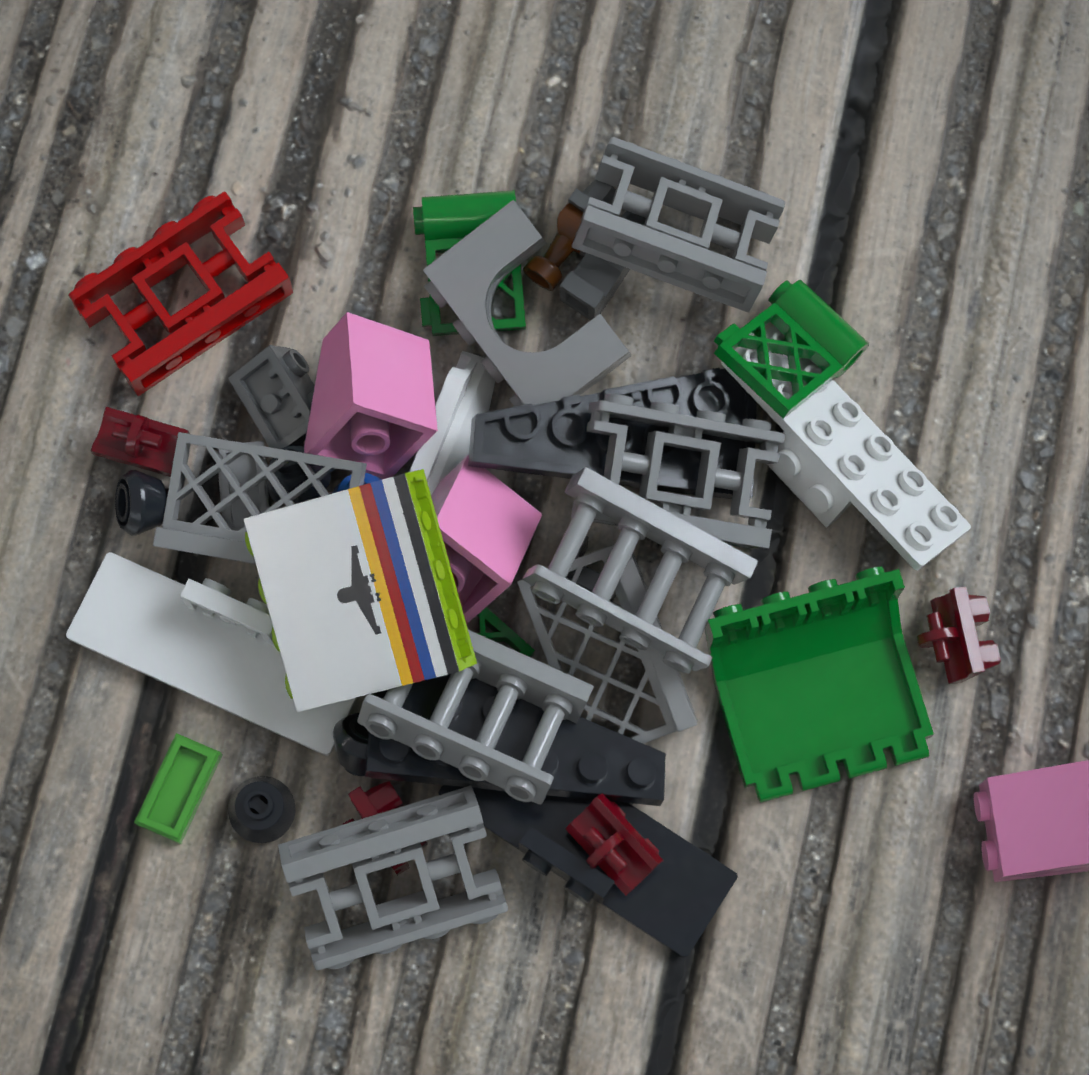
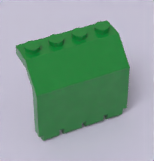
(818, 684)

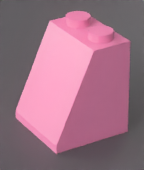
(372, 396)
(483, 533)
(1035, 822)

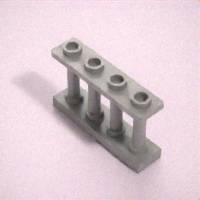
(679, 543)
(515, 678)

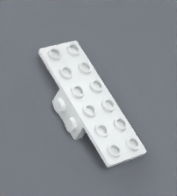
(842, 459)
(199, 645)

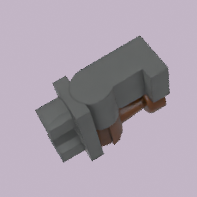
(594, 279)

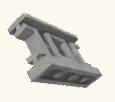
(667, 251)
(687, 433)
(382, 843)

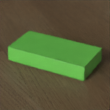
(178, 788)

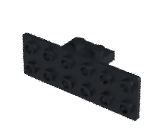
(667, 905)

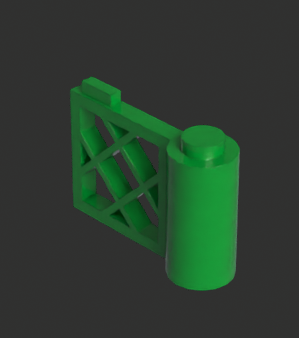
(445, 223)
(810, 332)

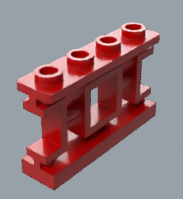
(200, 322)

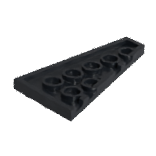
(554, 439)
(581, 759)

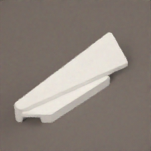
(463, 395)

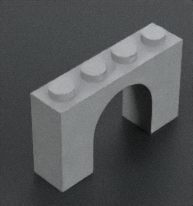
(467, 282)

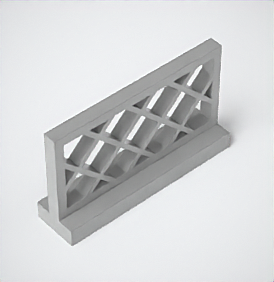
(221, 540)
(665, 681)

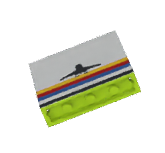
(359, 591)

